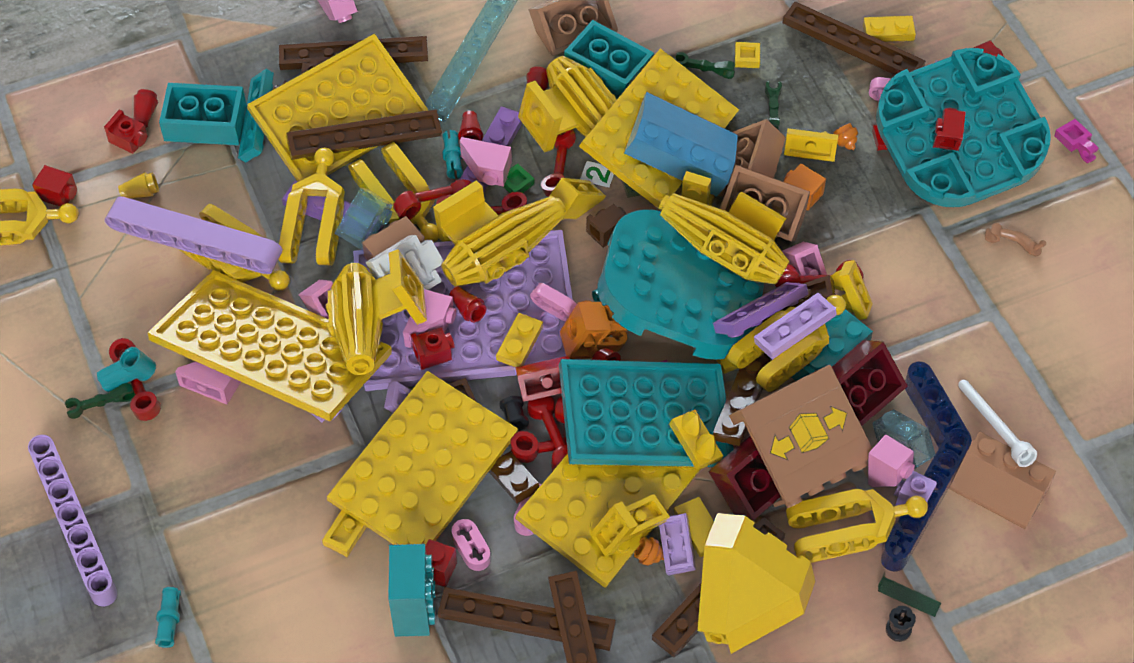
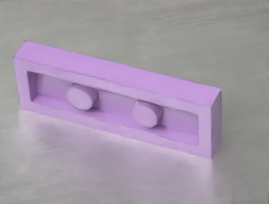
(795, 326)

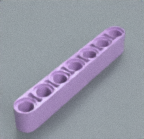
(193, 235)
(73, 530)

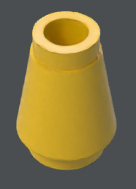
(140, 186)

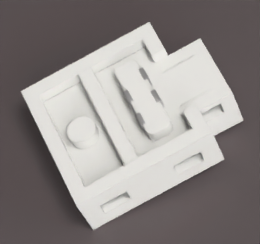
(421, 257)

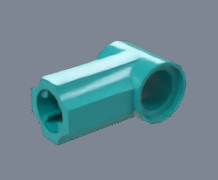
(131, 365)

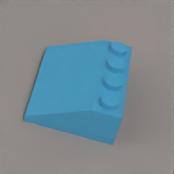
(681, 143)

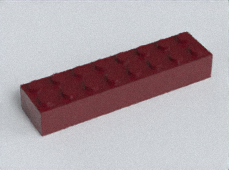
(869, 383)

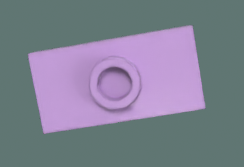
(677, 545)

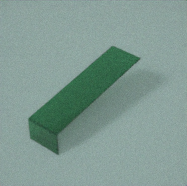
(908, 596)

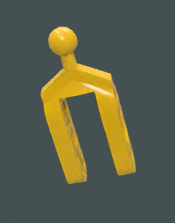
(407, 175)
(19, 201)
(295, 211)
(278, 279)
(789, 361)
(852, 538)

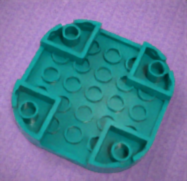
(1001, 134)
(669, 287)

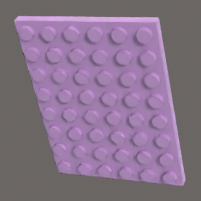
(480, 341)

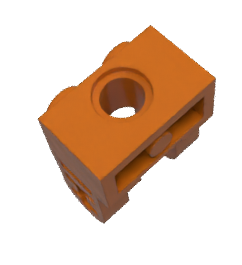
(588, 327)

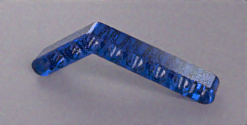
(923, 386)

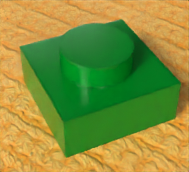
(518, 180)

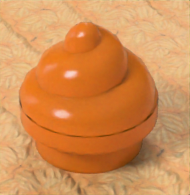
(847, 136)
(649, 551)

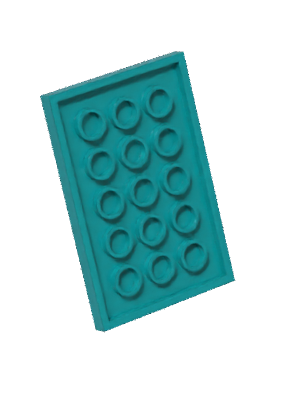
(625, 408)

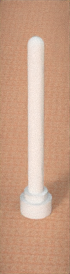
(1021, 451)

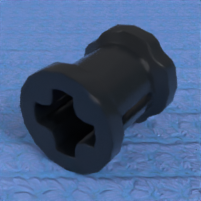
(513, 411)
(908, 622)

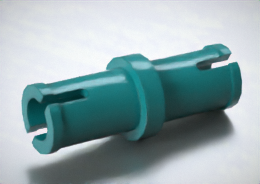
(452, 154)
(168, 617)

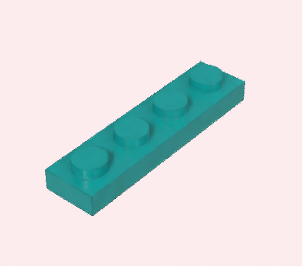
(252, 135)

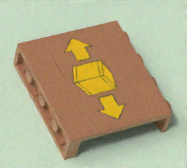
(806, 435)

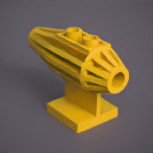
(573, 101)
(735, 239)
(490, 242)
(361, 302)

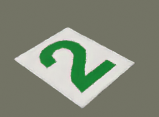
(597, 174)

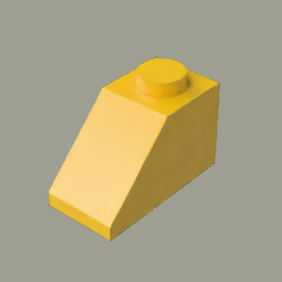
(577, 196)

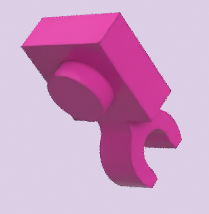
(1076, 136)

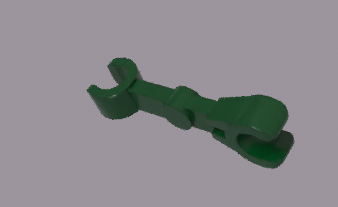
(722, 68)
(773, 95)
(122, 393)

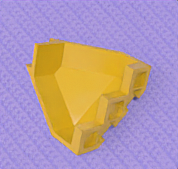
(749, 583)

